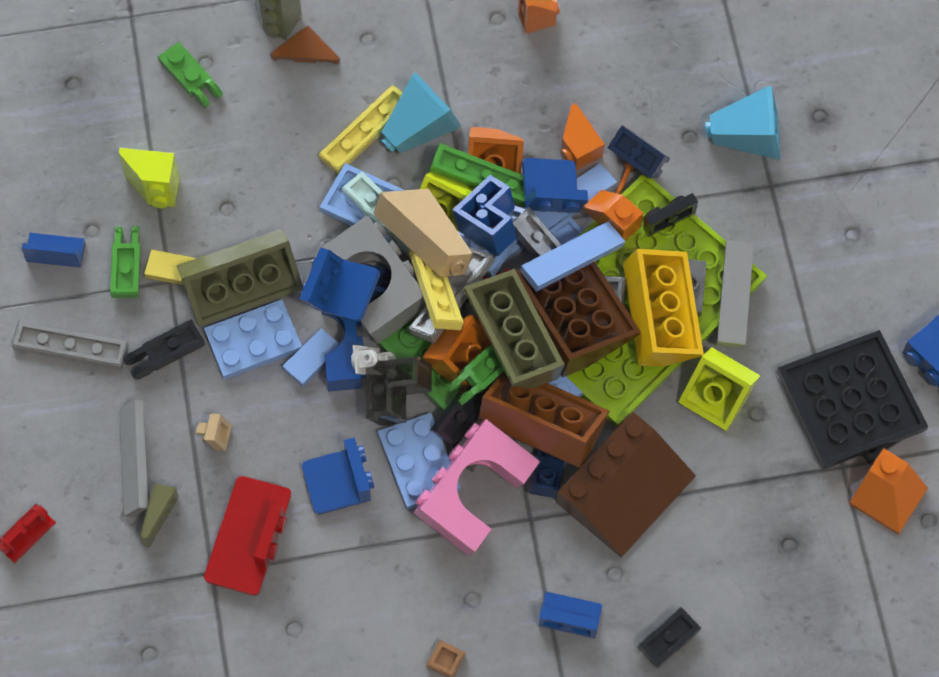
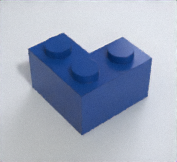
(485, 215)

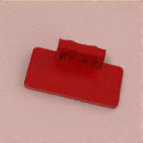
(248, 535)

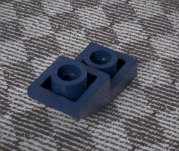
(547, 475)

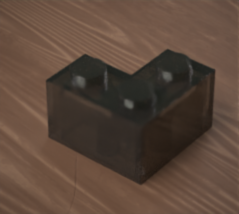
(390, 383)

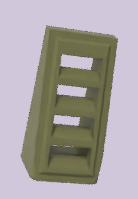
(159, 507)

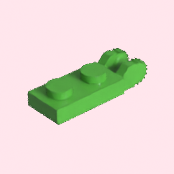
(189, 73)
(125, 265)
(478, 373)

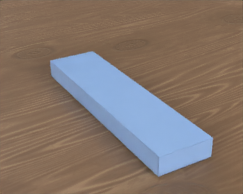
(572, 256)

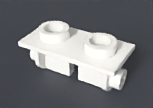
(368, 357)

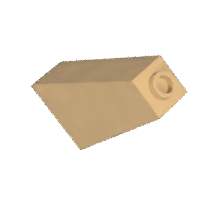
(424, 229)

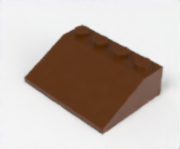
(582, 317)
(625, 485)

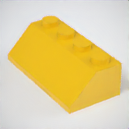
(662, 307)

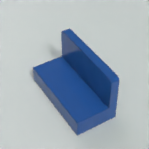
(54, 250)
(570, 615)

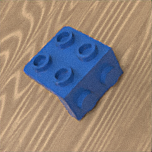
(552, 186)
(339, 286)
(338, 479)

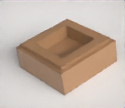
(445, 659)

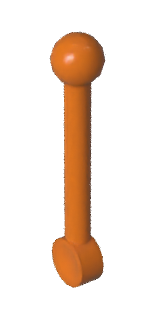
(629, 167)

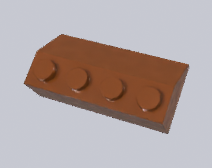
(544, 418)

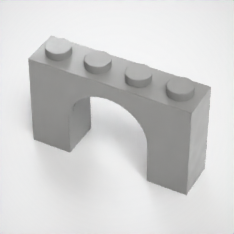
(403, 298)

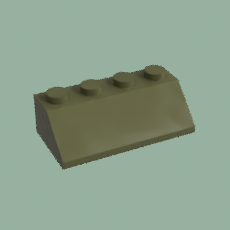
(279, 16)
(240, 277)
(515, 330)

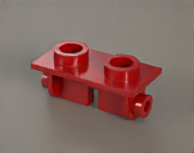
(25, 533)

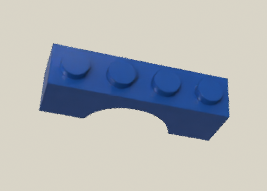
(338, 362)

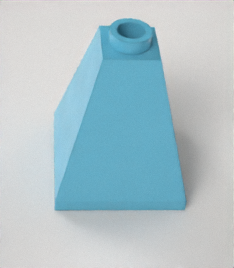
(417, 117)
(748, 125)

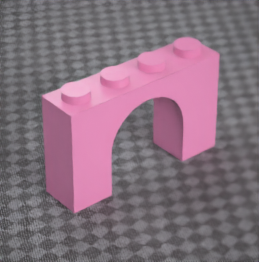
(442, 506)

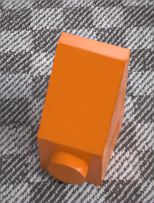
(537, 14)
(580, 140)
(617, 210)

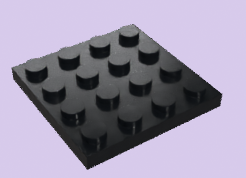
(852, 399)

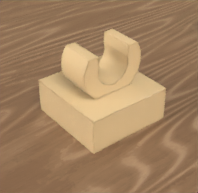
(215, 432)

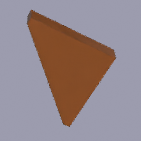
(305, 47)

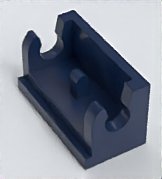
(638, 152)

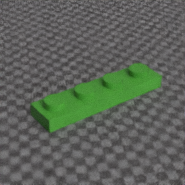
(473, 171)

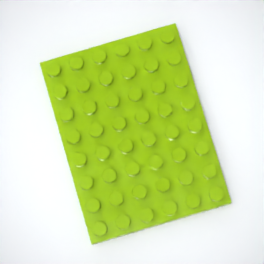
(617, 379)

